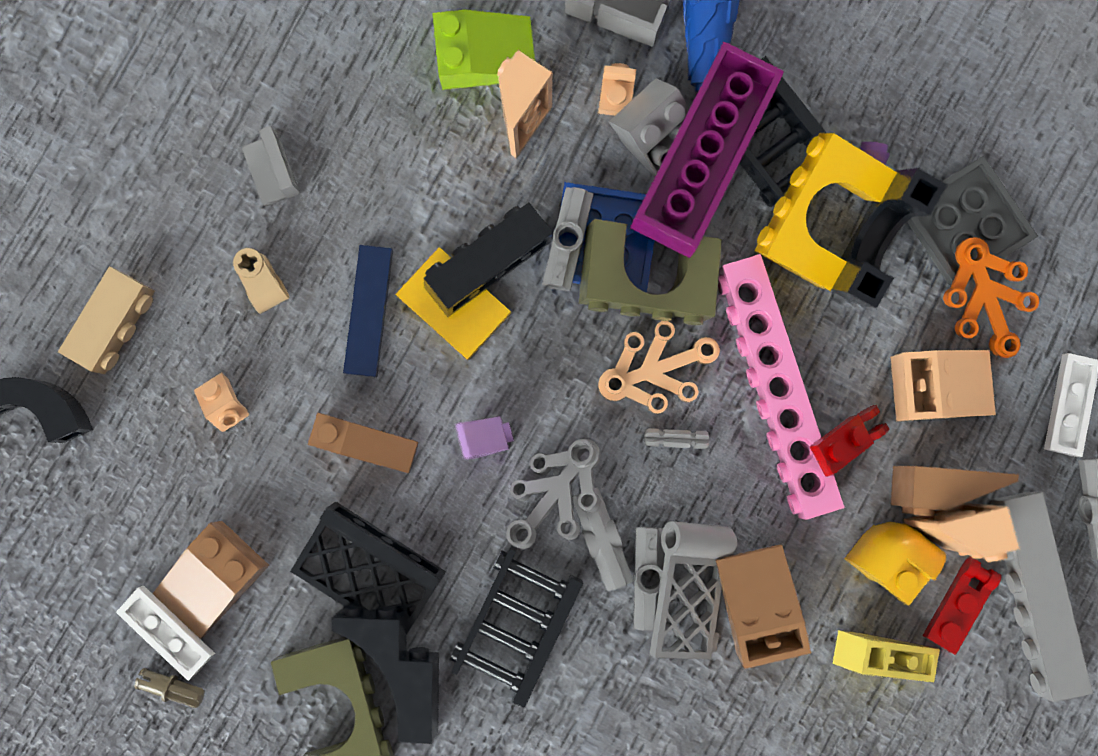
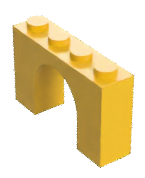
(787, 237)

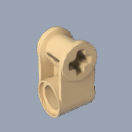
(262, 284)

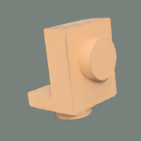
(220, 403)

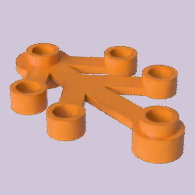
(986, 294)

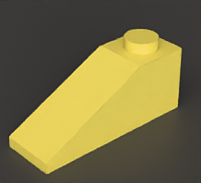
(885, 657)

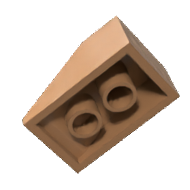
(931, 489)
(209, 577)

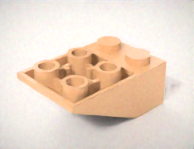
(942, 384)

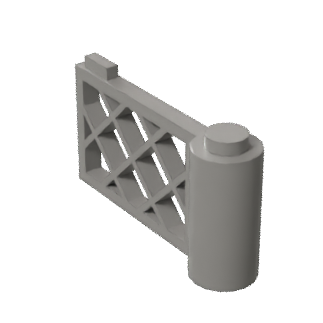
(690, 546)

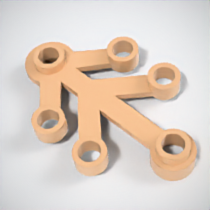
(654, 370)

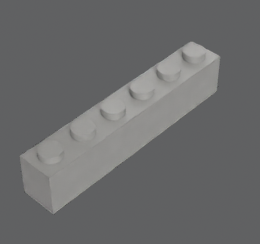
(1043, 602)

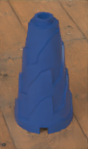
(706, 28)

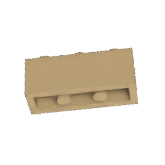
(107, 321)

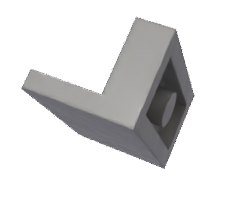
(270, 168)

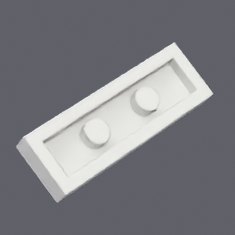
(1072, 405)
(165, 632)

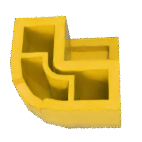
(897, 559)

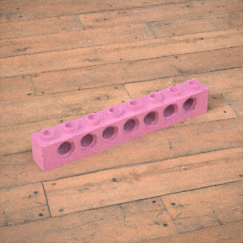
(752, 274)

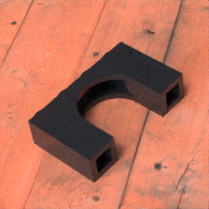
(909, 195)

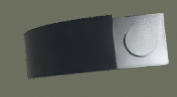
(55, 408)

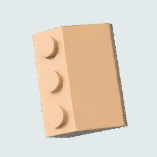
(524, 98)
(970, 530)

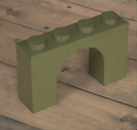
(608, 286)
(341, 666)

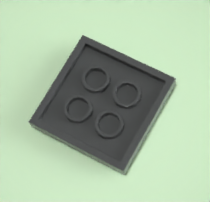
(972, 207)

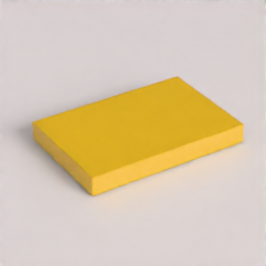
(468, 326)

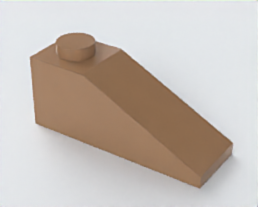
(362, 443)

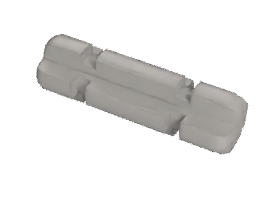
(676, 438)

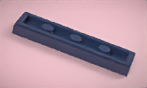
(368, 311)

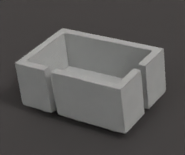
(631, 18)

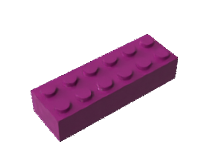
(707, 150)

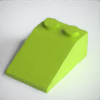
(476, 44)

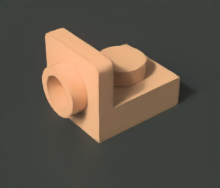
(616, 88)

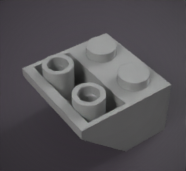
(651, 123)

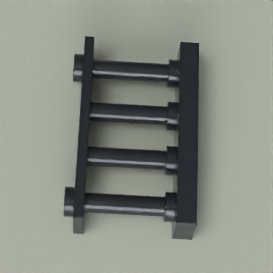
(803, 129)
(535, 652)

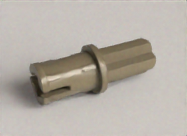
(170, 688)

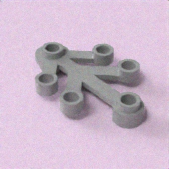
(558, 490)

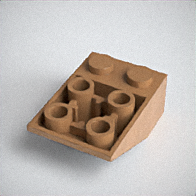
(762, 607)

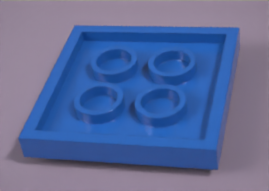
(621, 208)

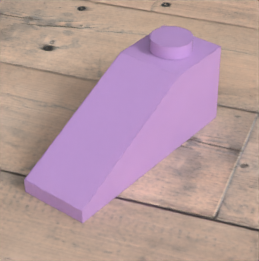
(484, 437)

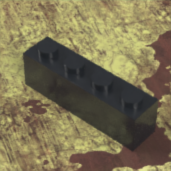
(487, 258)

